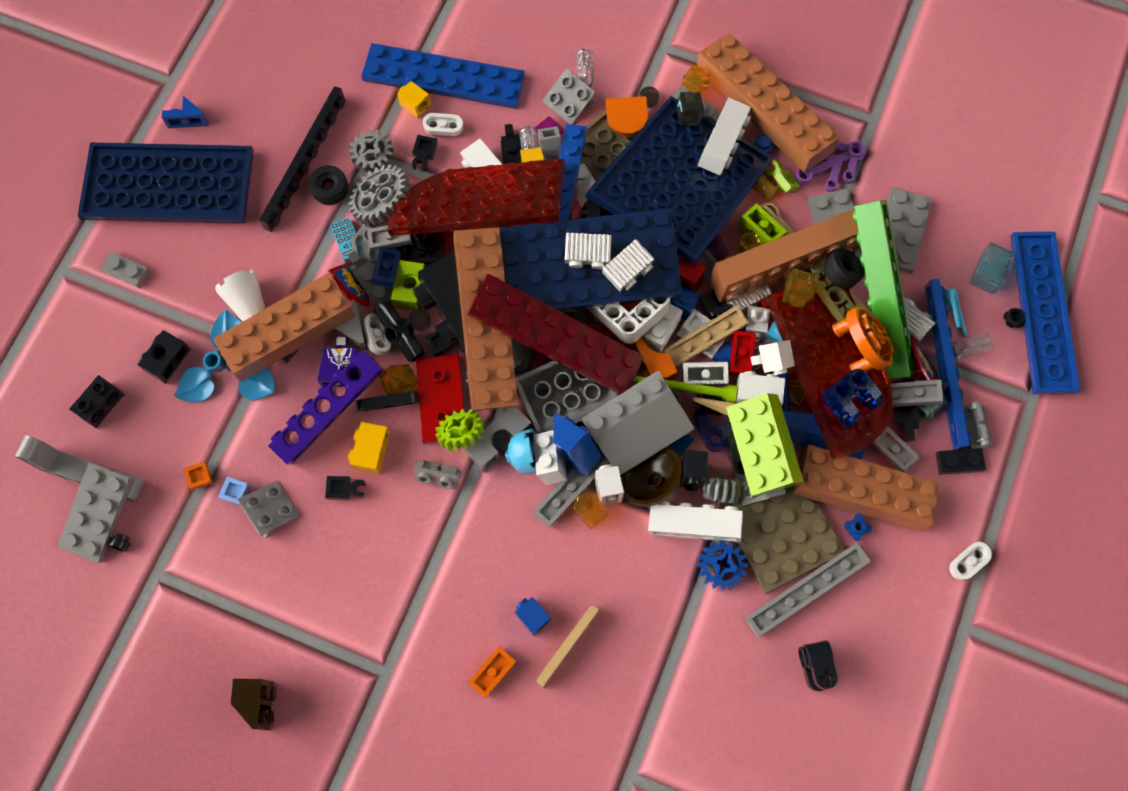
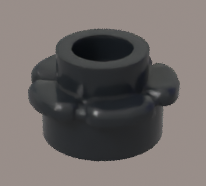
(1018, 314)
(119, 542)

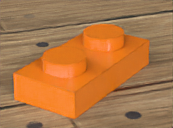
(492, 672)

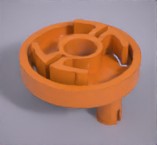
(869, 338)

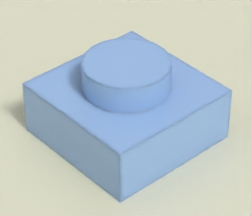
(232, 490)

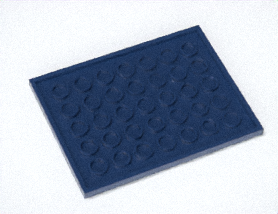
(663, 173)

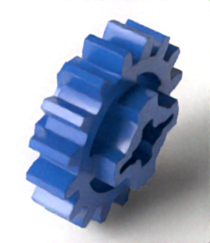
(714, 561)

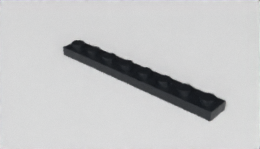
(302, 159)

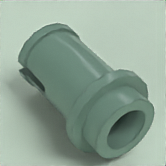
(929, 410)

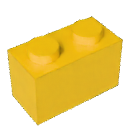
(369, 447)

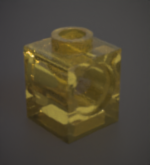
(696, 79)

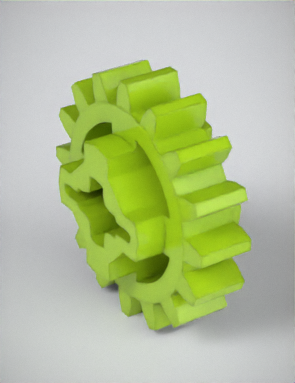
(460, 430)

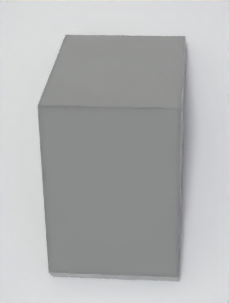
(353, 329)

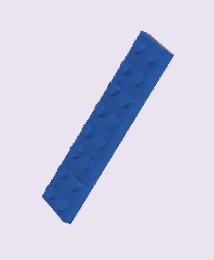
(444, 75)
(1046, 313)

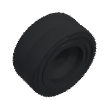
(320, 177)
(843, 268)

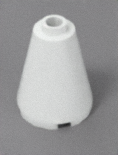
(242, 294)

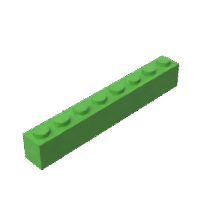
(884, 282)

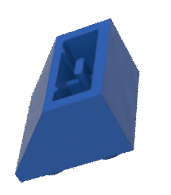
(575, 444)

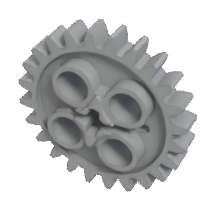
(378, 194)

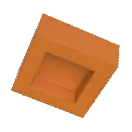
(197, 476)

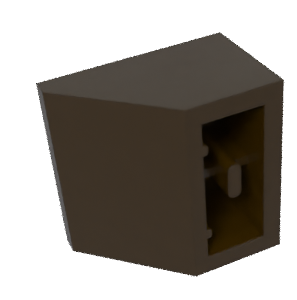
(254, 701)

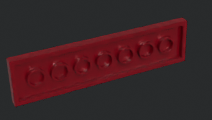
(555, 334)

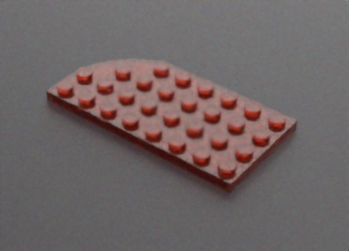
(481, 198)
(820, 362)

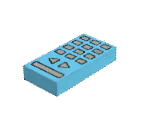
(343, 232)

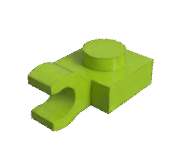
(785, 180)

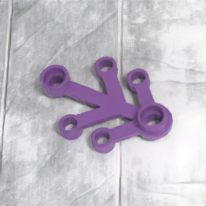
(834, 161)

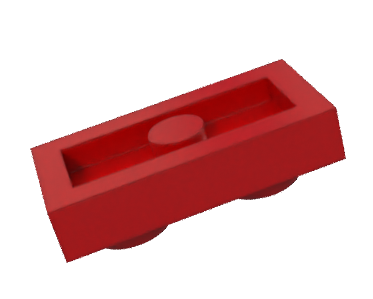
(742, 350)

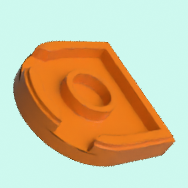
(627, 115)

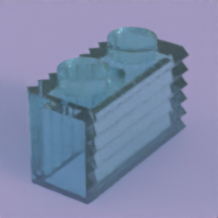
(992, 267)

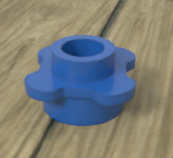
(851, 525)

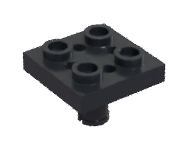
(423, 244)

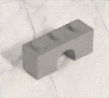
(508, 423)

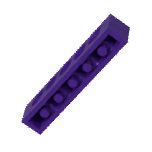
(281, 441)

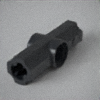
(399, 331)

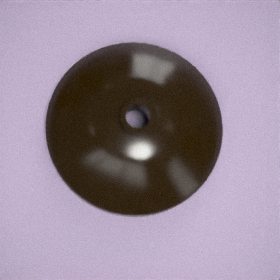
(653, 479)

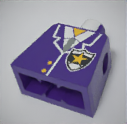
(334, 359)

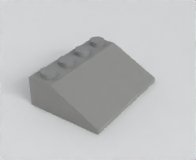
(561, 391)
(638, 423)

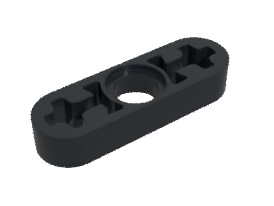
(387, 401)

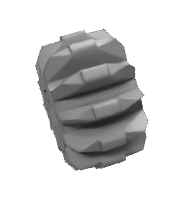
(721, 489)

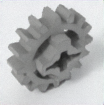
(371, 150)

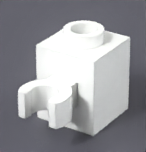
(758, 321)
(775, 357)

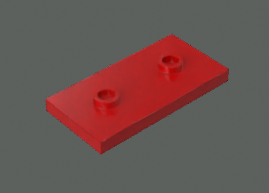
(438, 392)

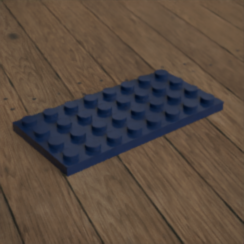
(166, 182)
(537, 266)

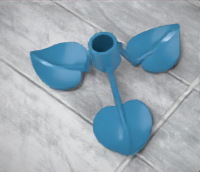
(196, 382)

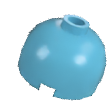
(522, 452)

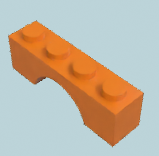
(652, 360)

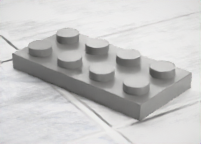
(829, 205)
(908, 220)
(95, 512)

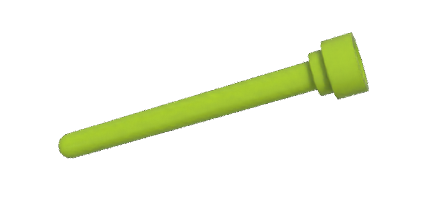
(727, 393)

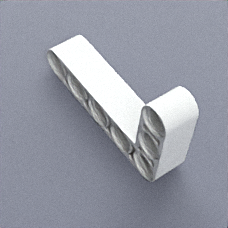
(631, 319)

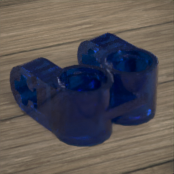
(863, 389)
(706, 430)

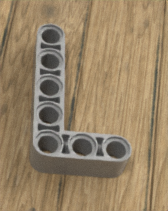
(62, 464)

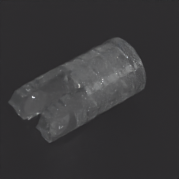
(584, 66)
(528, 138)
(972, 346)

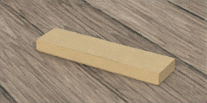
(707, 336)
(567, 646)

